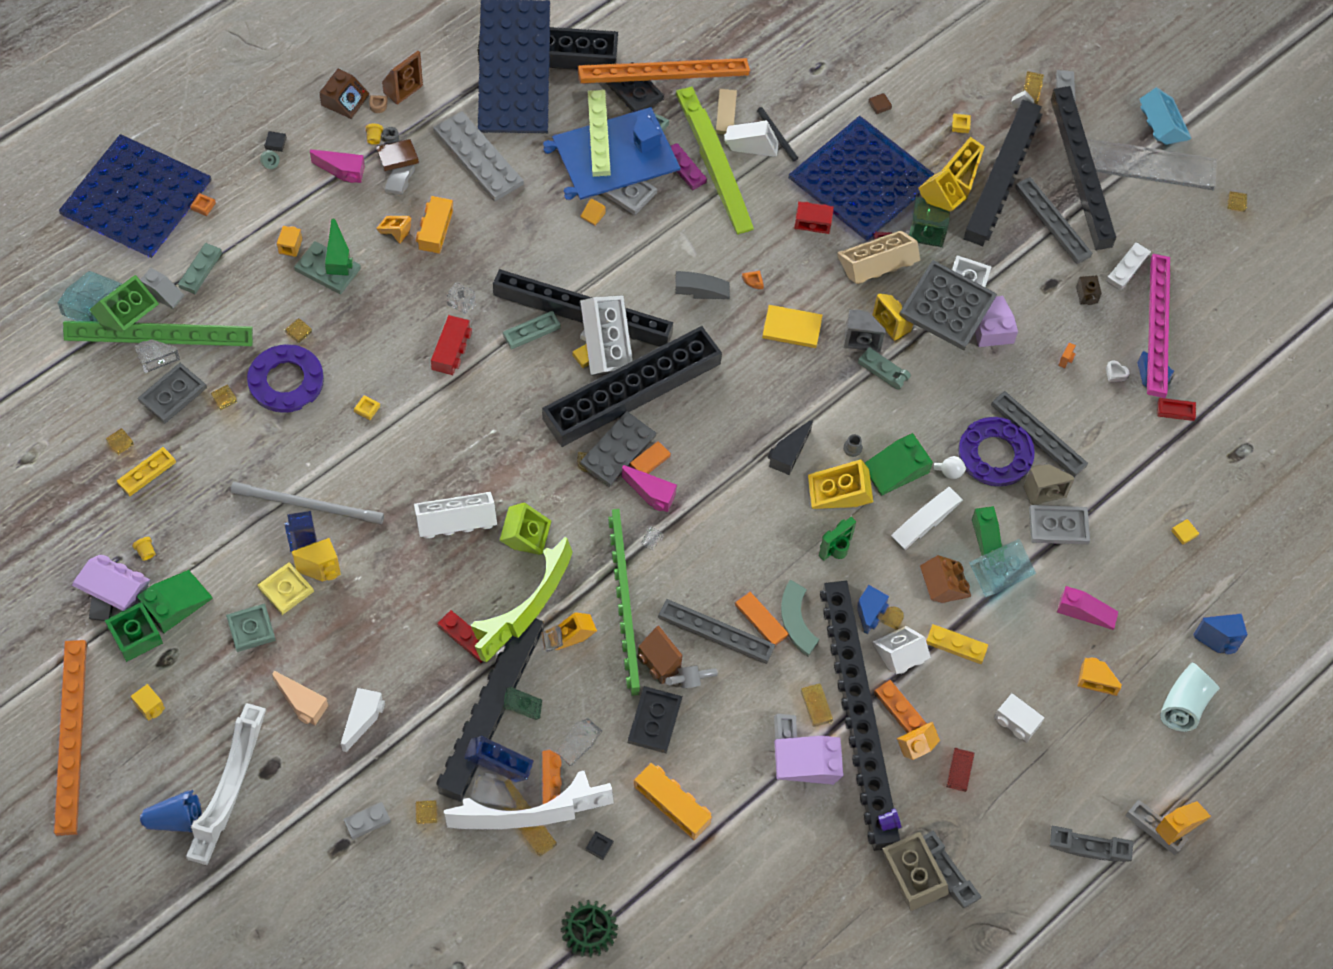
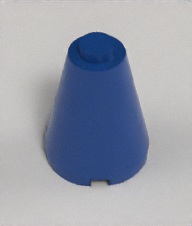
(173, 813)

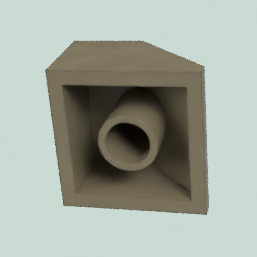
(1047, 484)

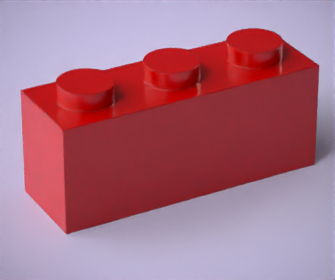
(451, 345)

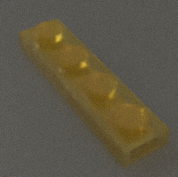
(537, 836)

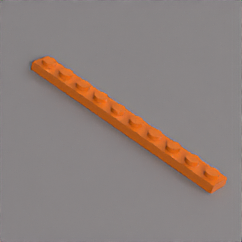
(663, 70)
(70, 738)

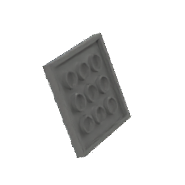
(948, 305)

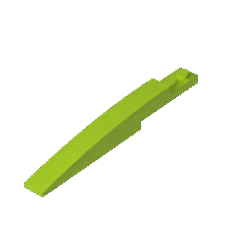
(715, 160)

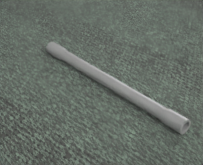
(366, 515)

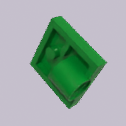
(839, 536)

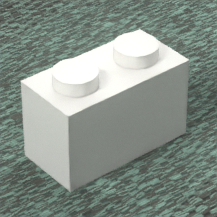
(1019, 718)

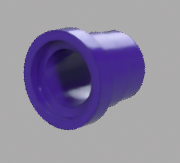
(890, 820)

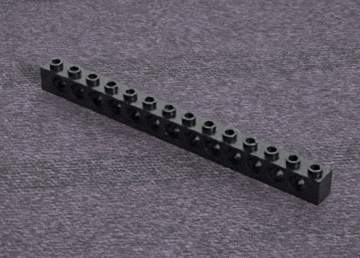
(840, 593)

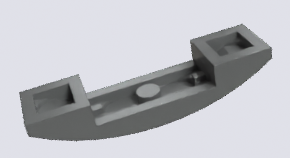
(1091, 846)
(961, 890)

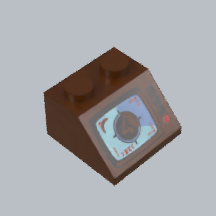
(343, 94)

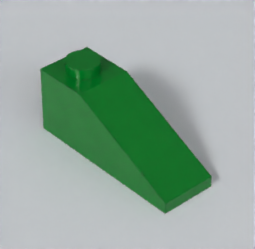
(338, 255)
(986, 529)

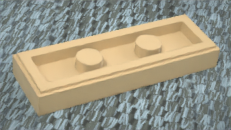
(726, 110)

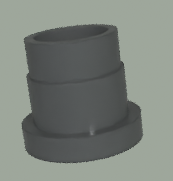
(853, 450)

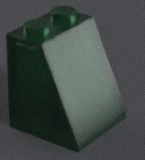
(928, 223)

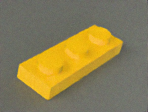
(146, 471)
(957, 644)

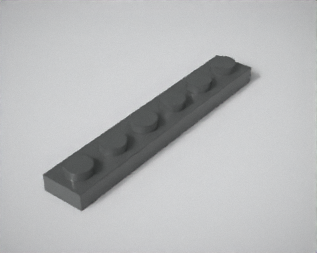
(1053, 220)
(1040, 434)
(716, 631)

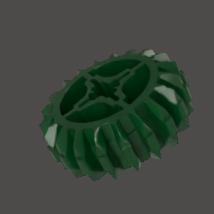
(596, 931)

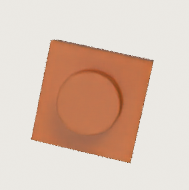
(1068, 355)

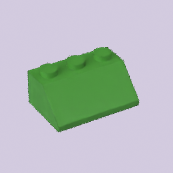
(124, 305)

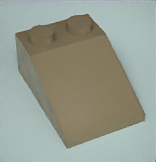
(916, 871)

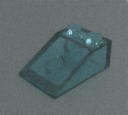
(84, 295)
(1002, 568)

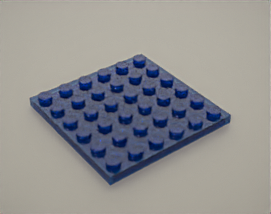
(862, 177)
(135, 195)

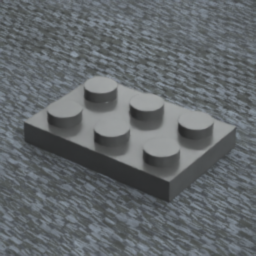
(172, 392)

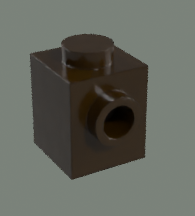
(1088, 290)

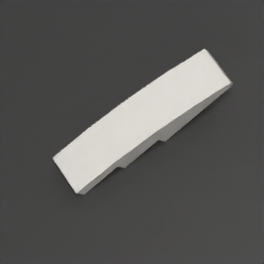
(927, 517)

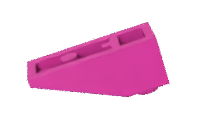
(342, 165)
(652, 489)
(1086, 608)

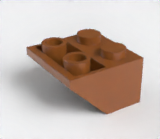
(945, 579)

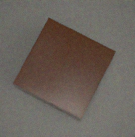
(880, 103)

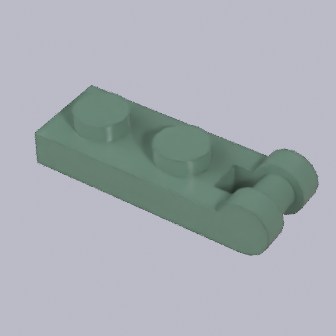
(884, 368)

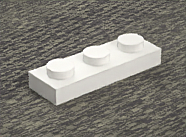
(1128, 266)

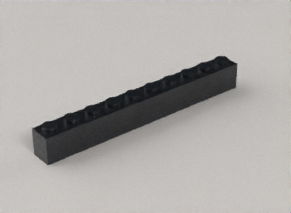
(1083, 168)
(1002, 173)
(568, 305)
(489, 710)

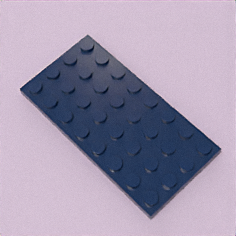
(514, 66)

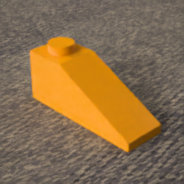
(1182, 822)

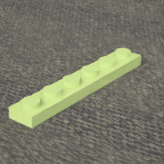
(599, 133)

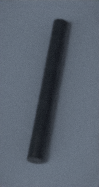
(779, 136)

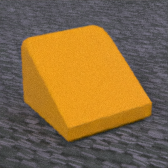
(593, 212)

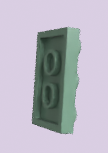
(313, 266)

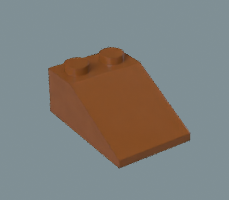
(404, 79)

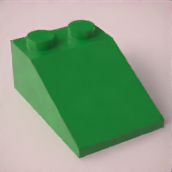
(899, 464)
(174, 599)

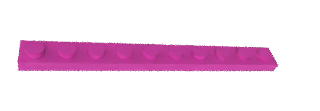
(1158, 326)

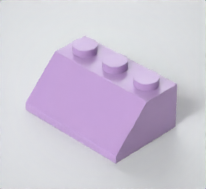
(111, 582)

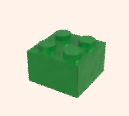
(134, 632)

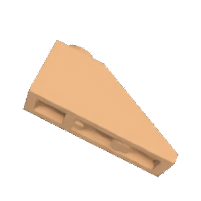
(305, 702)

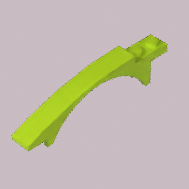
(498, 630)

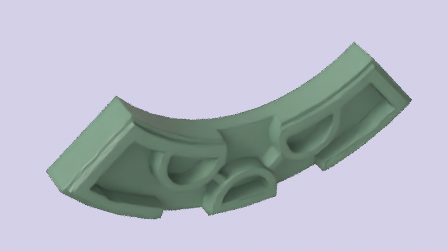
(793, 620)

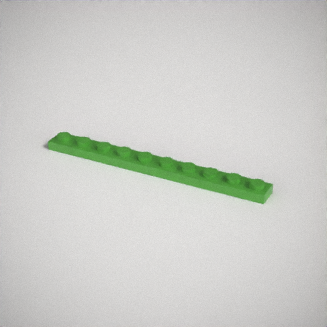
(160, 332)
(624, 608)

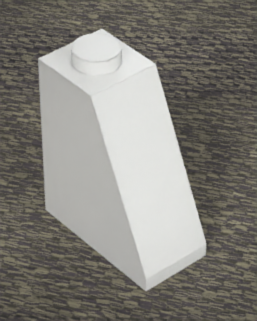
(752, 139)

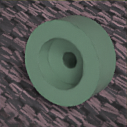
(269, 159)

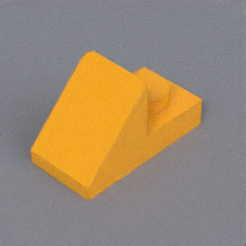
(396, 225)

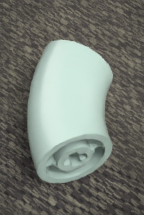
(1188, 699)

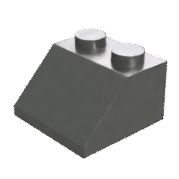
(863, 331)

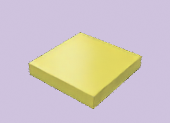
(285, 588)

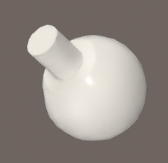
(951, 467)

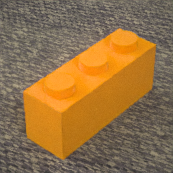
(435, 224)

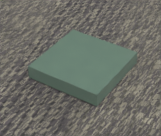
(250, 627)

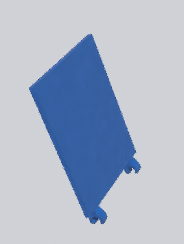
(627, 162)

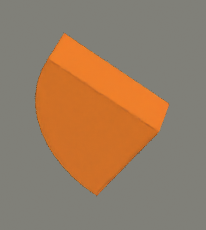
(753, 279)

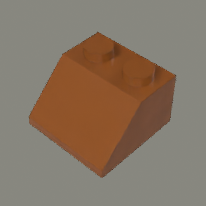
(660, 655)

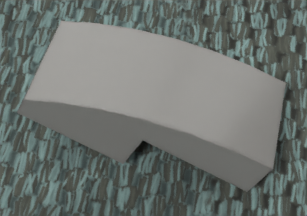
(398, 180)

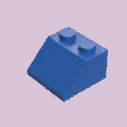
(1222, 633)

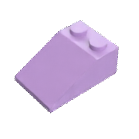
(997, 326)
(809, 759)

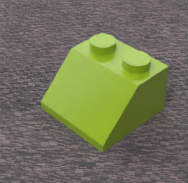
(525, 529)

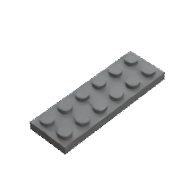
(478, 156)

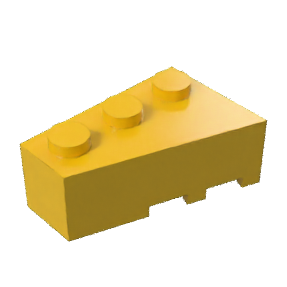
(965, 164)

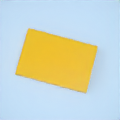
(792, 326)

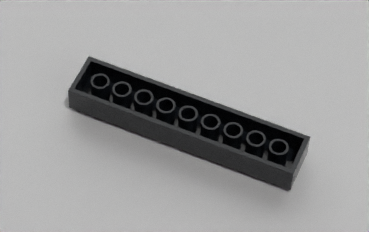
(631, 386)

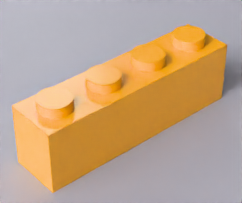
(673, 801)

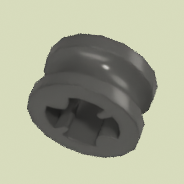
(392, 131)

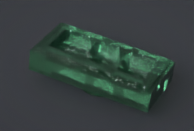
(523, 703)

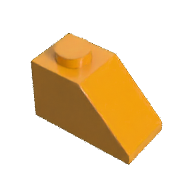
(576, 629)
(1098, 677)
(919, 741)

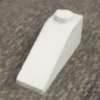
(362, 715)

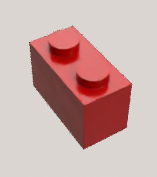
(814, 217)

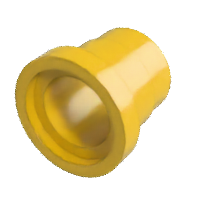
(374, 133)
(144, 548)

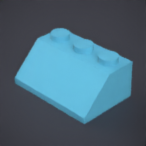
(1164, 117)

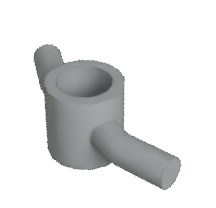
(690, 676)

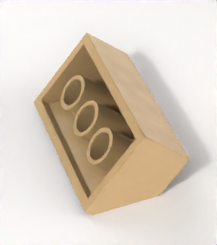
(879, 256)

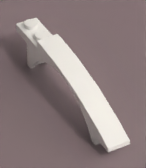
(575, 799)
(214, 819)

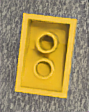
(841, 486)

